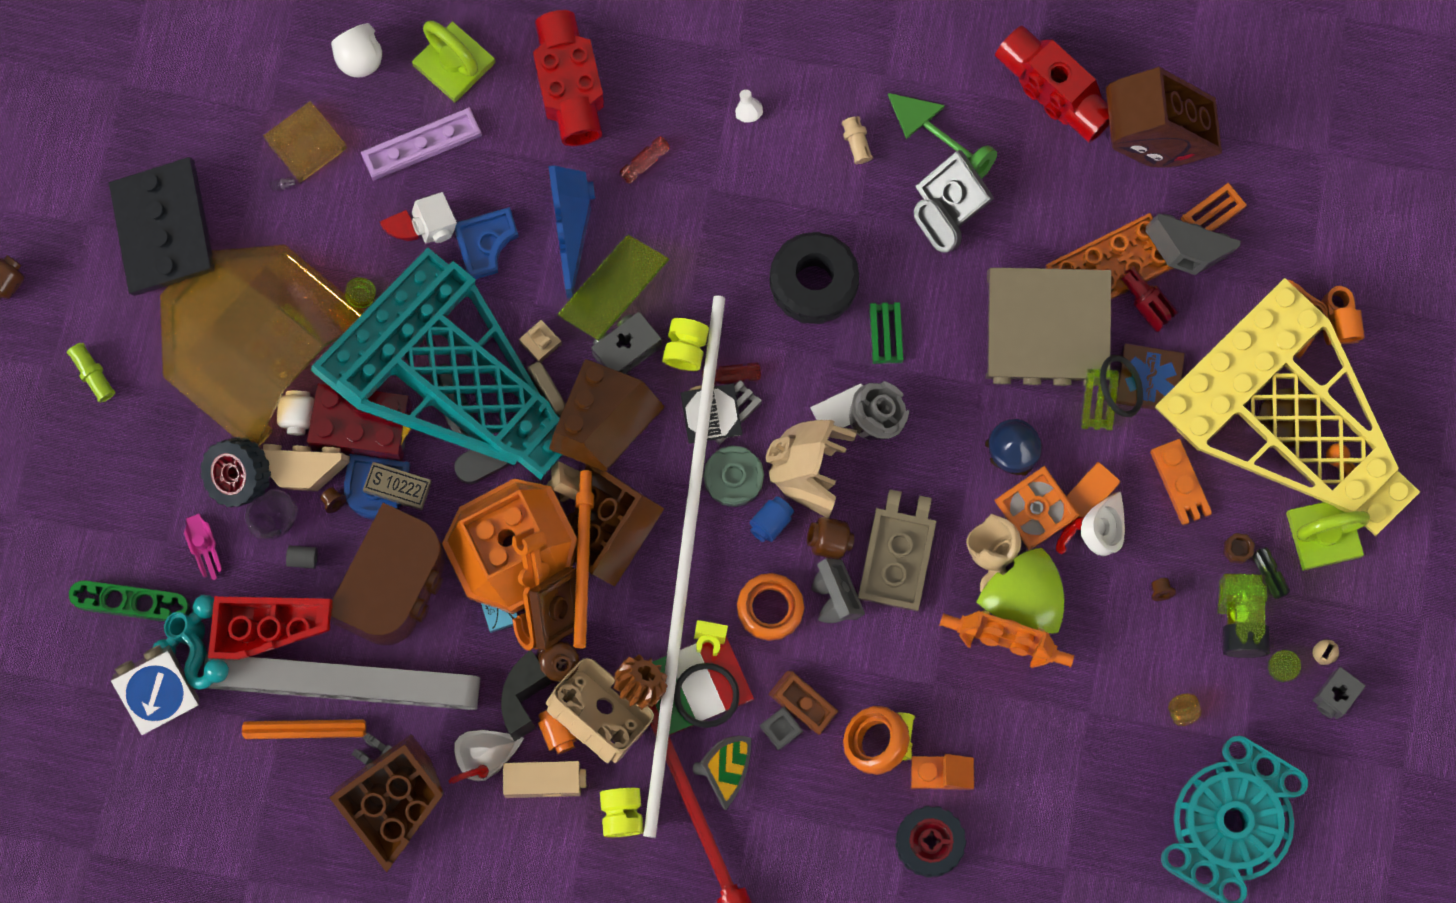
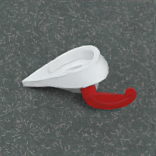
(1100, 529)
(482, 754)

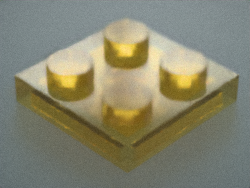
(305, 141)

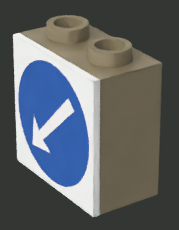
(154, 688)

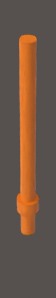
(584, 503)

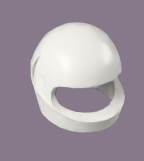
(357, 51)

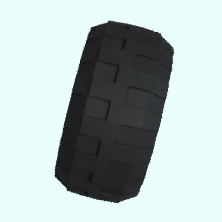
(819, 251)

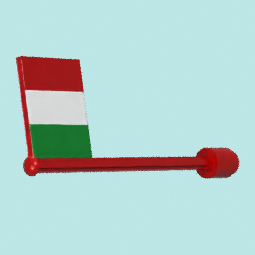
(704, 697)

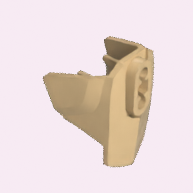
(797, 462)

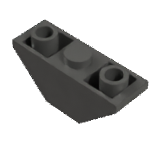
(1189, 245)

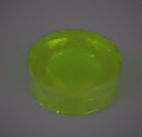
(360, 292)
(1284, 665)

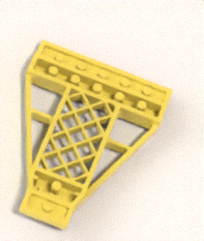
(1245, 364)

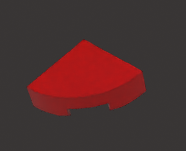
(400, 226)

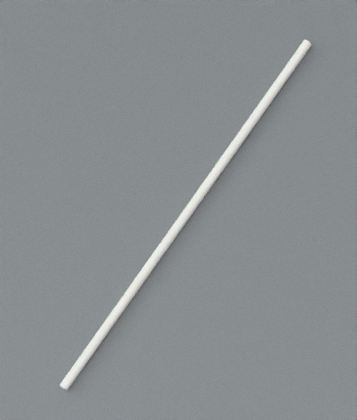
(684, 568)

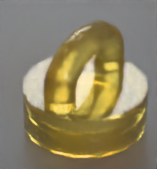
(1184, 709)

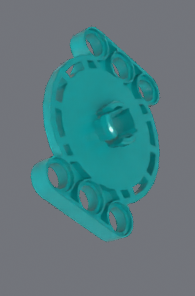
(1261, 817)

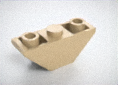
(302, 468)

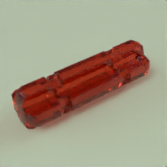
(644, 159)
(737, 372)

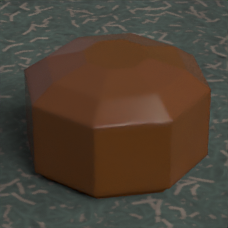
(1239, 548)

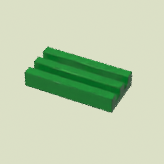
(885, 308)

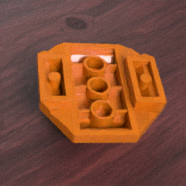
(477, 537)

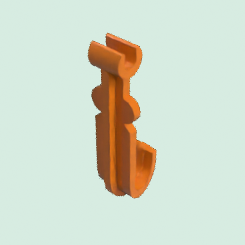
(534, 573)

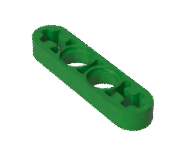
(129, 603)

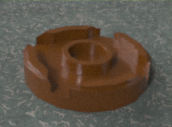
(1286, 408)

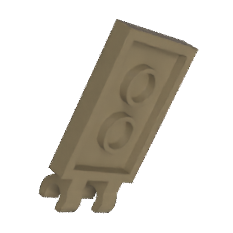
(898, 555)

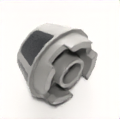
(878, 411)

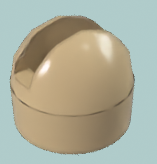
(1321, 647)

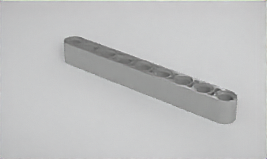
(351, 683)

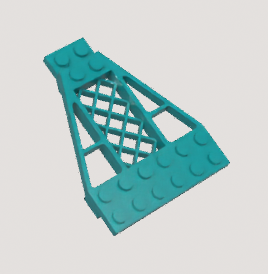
(392, 331)

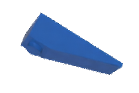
(572, 212)

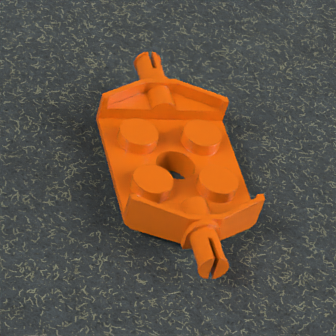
(1009, 634)

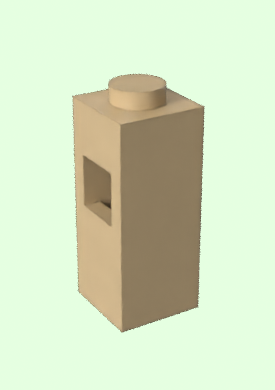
(543, 779)

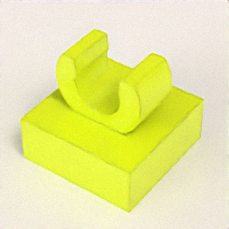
(710, 633)

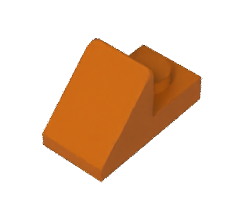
(942, 772)

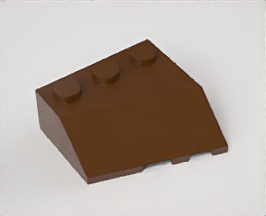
(603, 415)
(617, 525)
(390, 799)

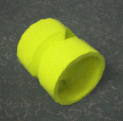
(685, 344)
(621, 812)

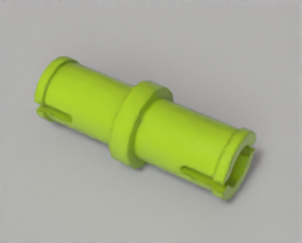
(91, 372)

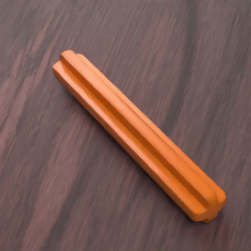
(304, 729)

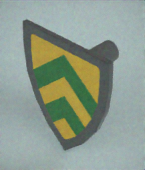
(726, 767)

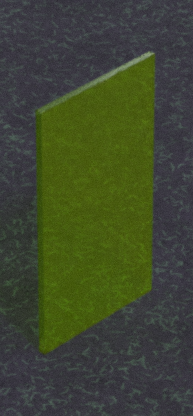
(613, 287)

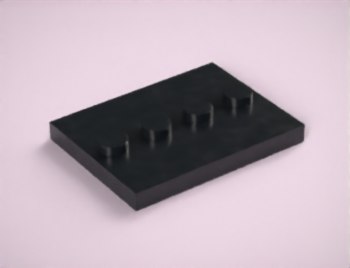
(161, 226)

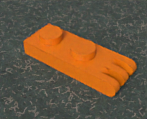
(1180, 481)

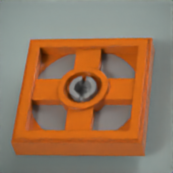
(1037, 508)

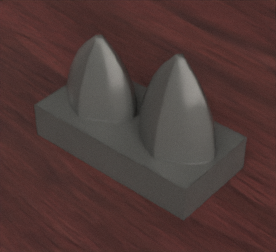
(844, 602)

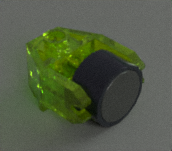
(1244, 603)

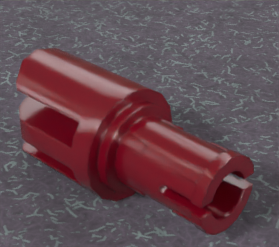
(1148, 299)

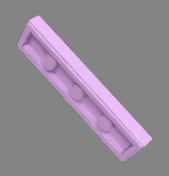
(421, 144)

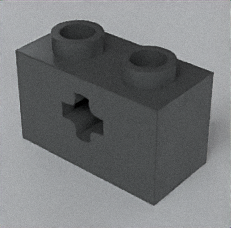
(632, 329)

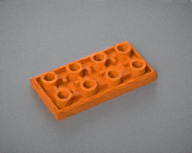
(1118, 252)

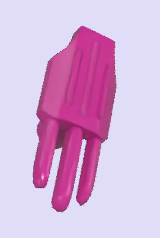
(202, 542)

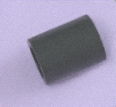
(301, 557)

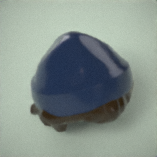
(1014, 447)

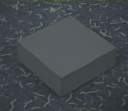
(781, 728)

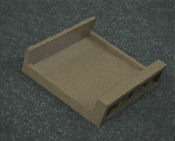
(1047, 324)

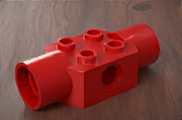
(568, 78)
(1056, 82)

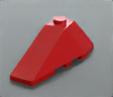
(260, 624)

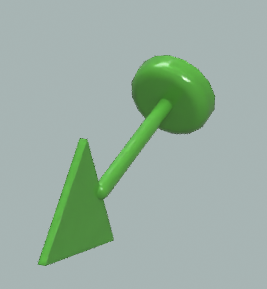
(917, 113)

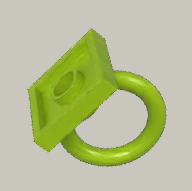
(452, 59)
(1326, 534)

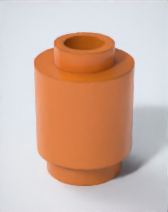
(555, 734)

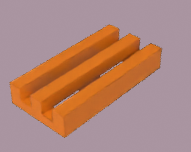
(1227, 188)

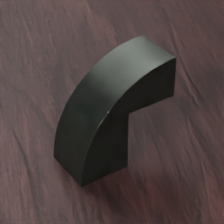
(522, 682)

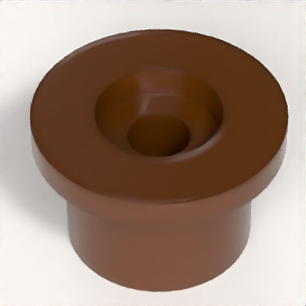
(332, 500)
(1162, 589)

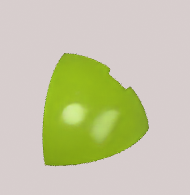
(1027, 592)

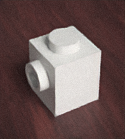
(433, 218)

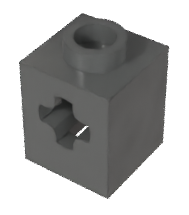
(1349, 690)

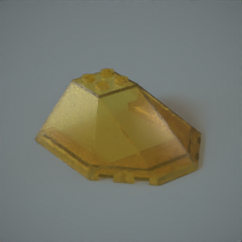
(248, 333)

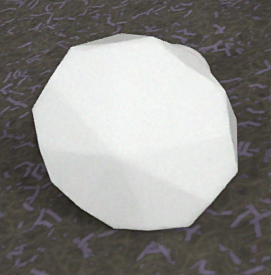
(748, 108)

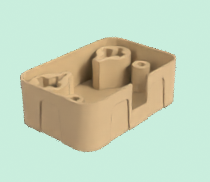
(586, 722)

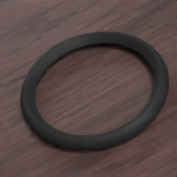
(1105, 391)
(706, 724)

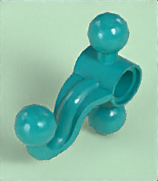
(191, 631)

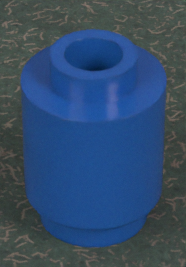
(771, 519)

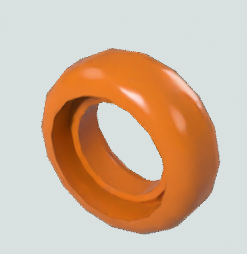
(770, 582)
(895, 750)

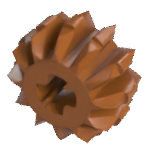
(640, 682)

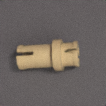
(855, 135)

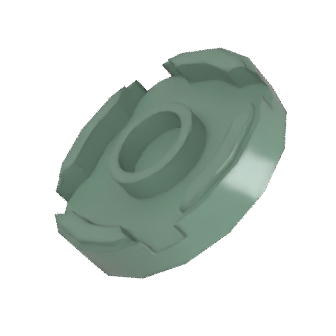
(733, 476)

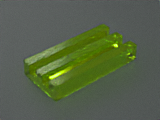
(1098, 423)

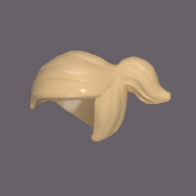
(994, 546)

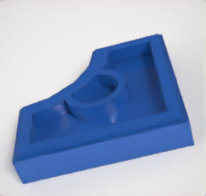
(483, 239)

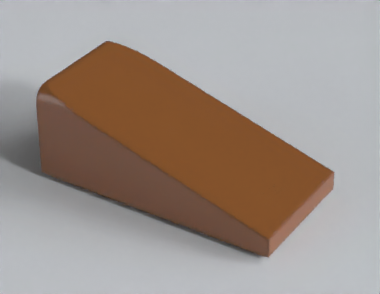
(803, 702)

